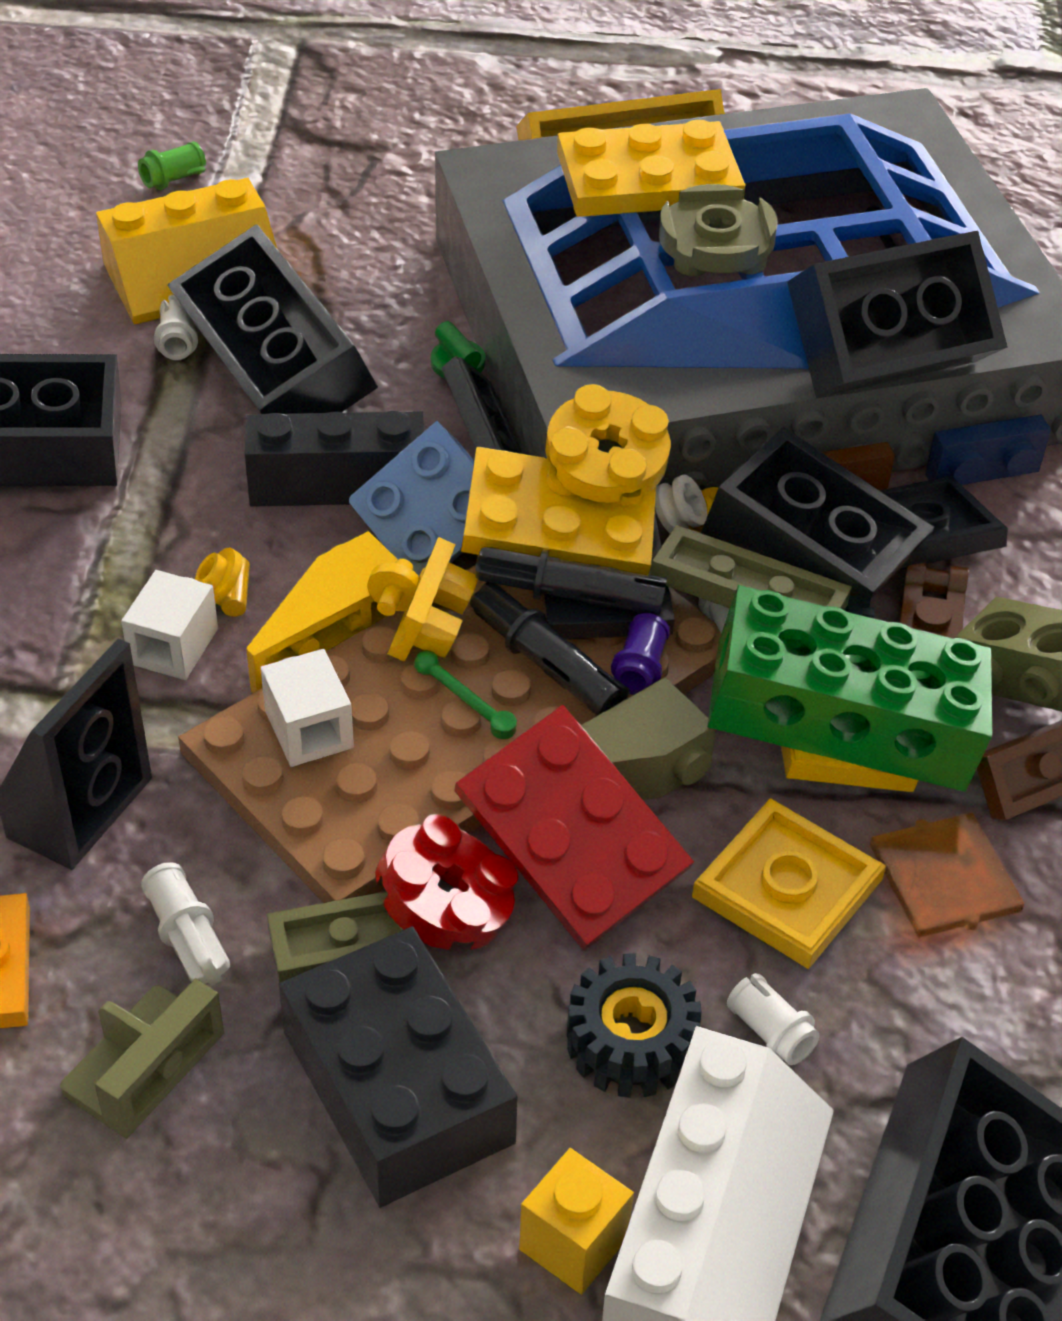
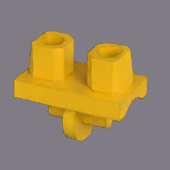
(401, 589)

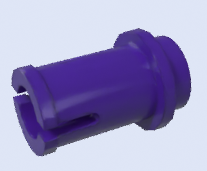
(638, 662)

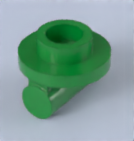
(453, 344)

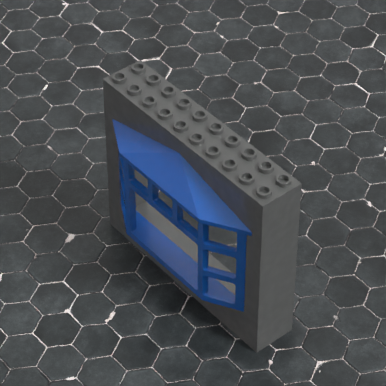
(731, 352)

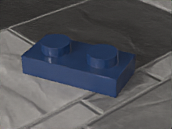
(989, 450)

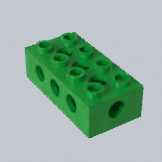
(852, 688)

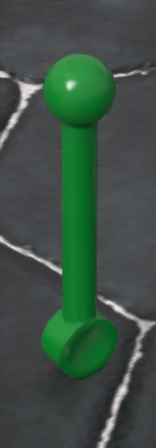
(502, 723)

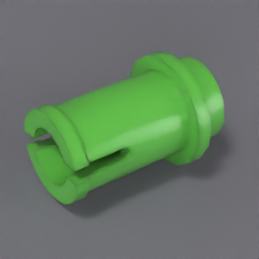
(167, 166)

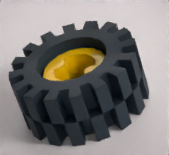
(611, 1046)

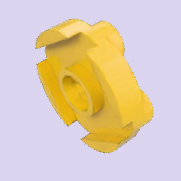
(613, 416)

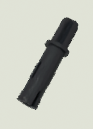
(572, 580)
(559, 659)

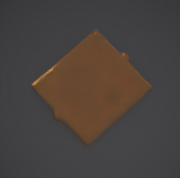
(946, 875)

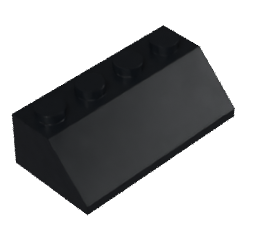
(272, 330)

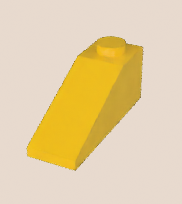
(322, 607)

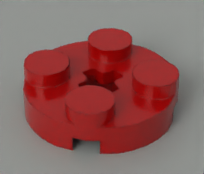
(479, 878)

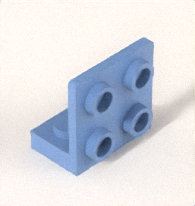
(419, 497)

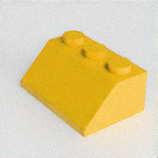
(166, 236)

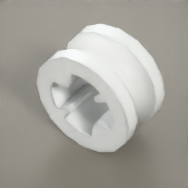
(680, 504)

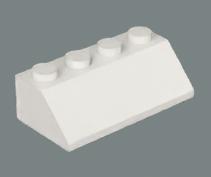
(721, 1190)

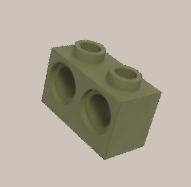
(1024, 650)

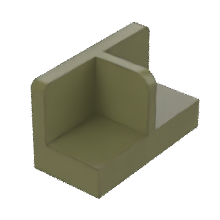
(144, 1054)

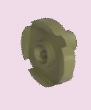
(739, 245)

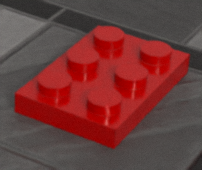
(573, 826)

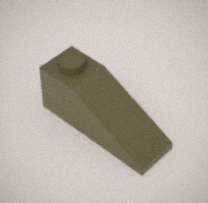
(655, 739)

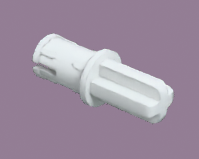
(185, 923)

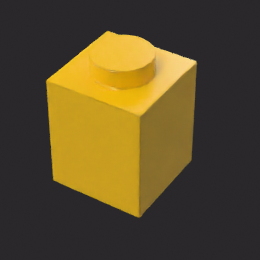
(575, 1220)

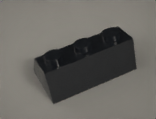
(321, 454)

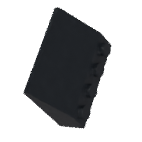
(958, 1201)

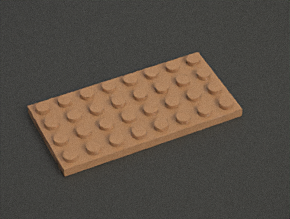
(408, 738)

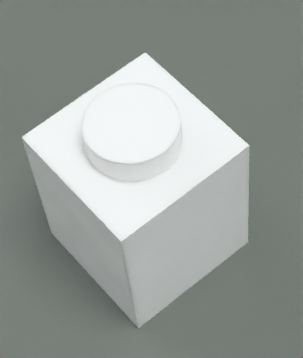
(170, 624)
(307, 707)

